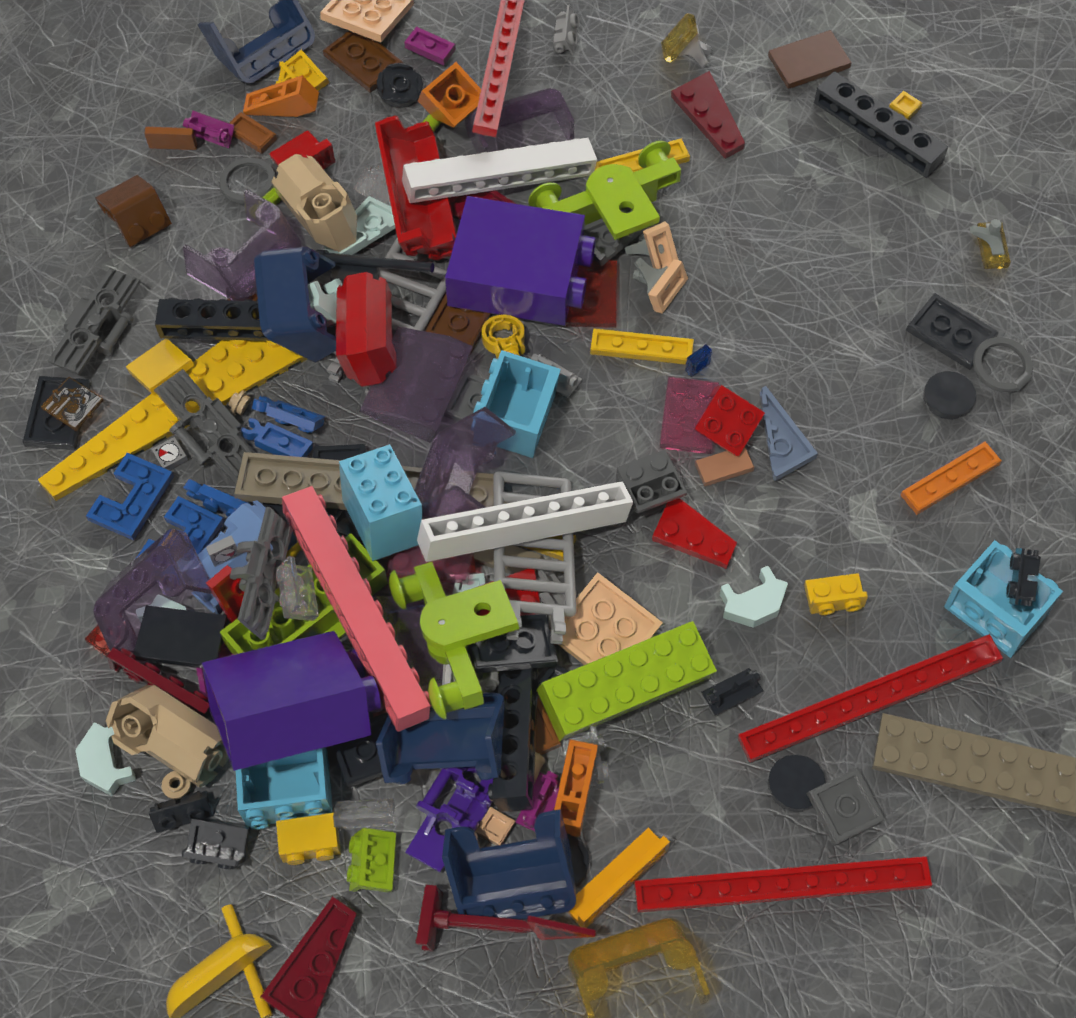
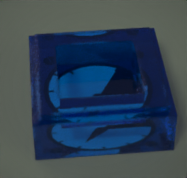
(698, 360)

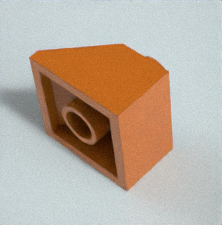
(451, 96)

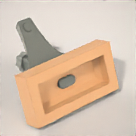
(656, 243)
(662, 283)

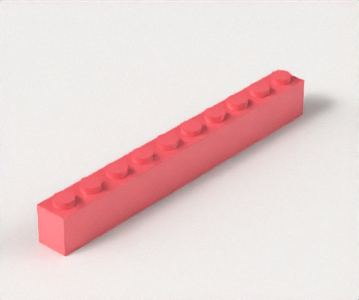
(356, 609)

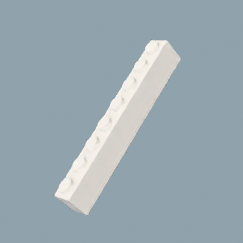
(498, 170)
(523, 521)

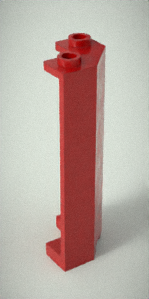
(422, 225)

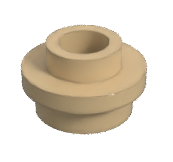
(239, 402)
(180, 791)

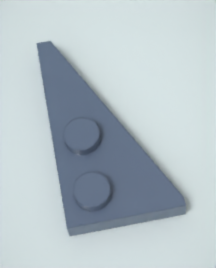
(785, 441)

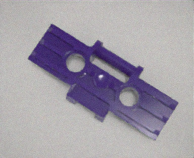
(464, 809)

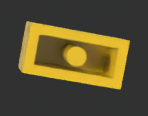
(307, 839)

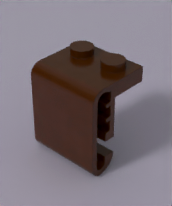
(134, 209)

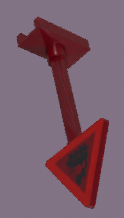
(433, 918)

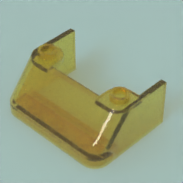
(592, 961)

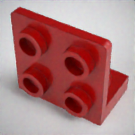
(305, 145)
(729, 420)

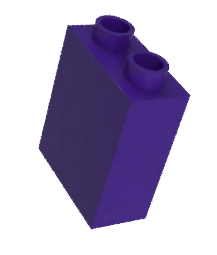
(518, 261)
(289, 699)

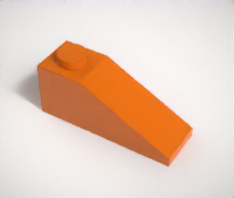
(286, 99)
(576, 785)

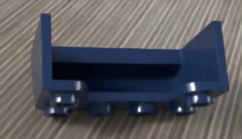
(512, 877)

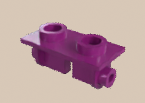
(210, 128)
(544, 799)

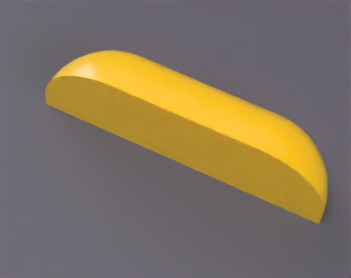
(214, 972)

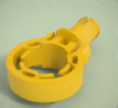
(512, 344)

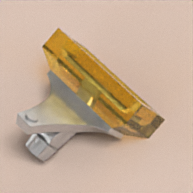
(684, 41)

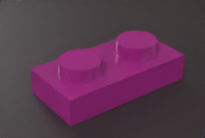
(430, 46)

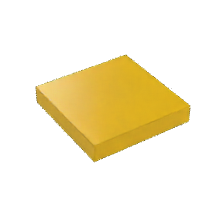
(159, 365)

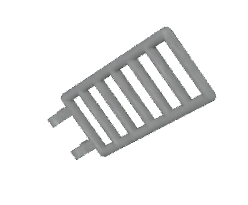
(425, 313)
(557, 612)

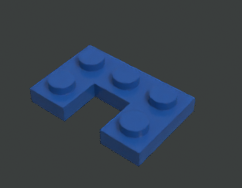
(149, 485)
(195, 521)

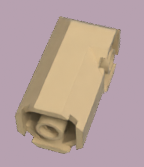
(317, 202)
(169, 732)

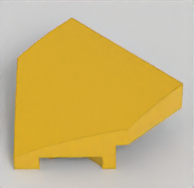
(302, 65)

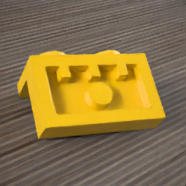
(835, 594)

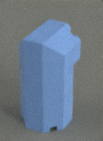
(243, 526)

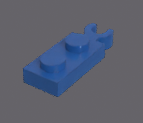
(289, 414)
(277, 440)
(212, 498)

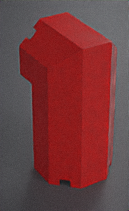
(365, 329)

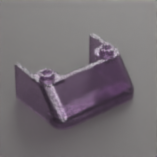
(524, 108)
(234, 272)
(455, 461)

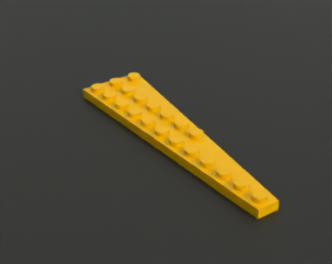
(218, 373)

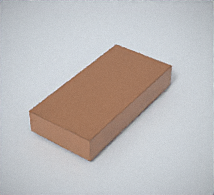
(723, 466)

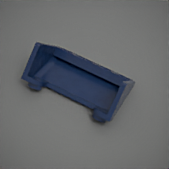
(461, 740)

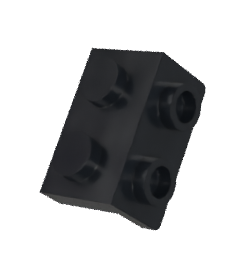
(217, 843)

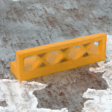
(618, 877)

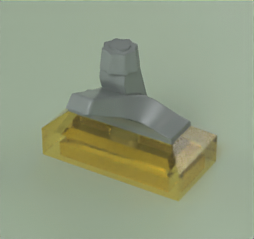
(992, 244)

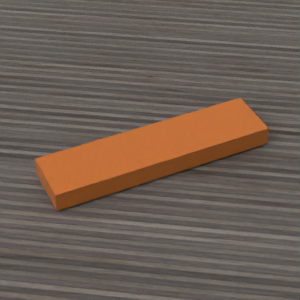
(950, 478)

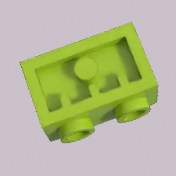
(371, 860)

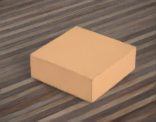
(495, 827)

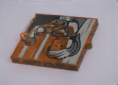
(72, 403)

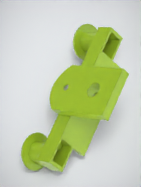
(616, 188)
(450, 625)

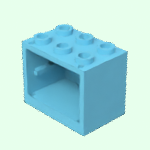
(521, 396)
(380, 502)
(982, 601)
(284, 789)

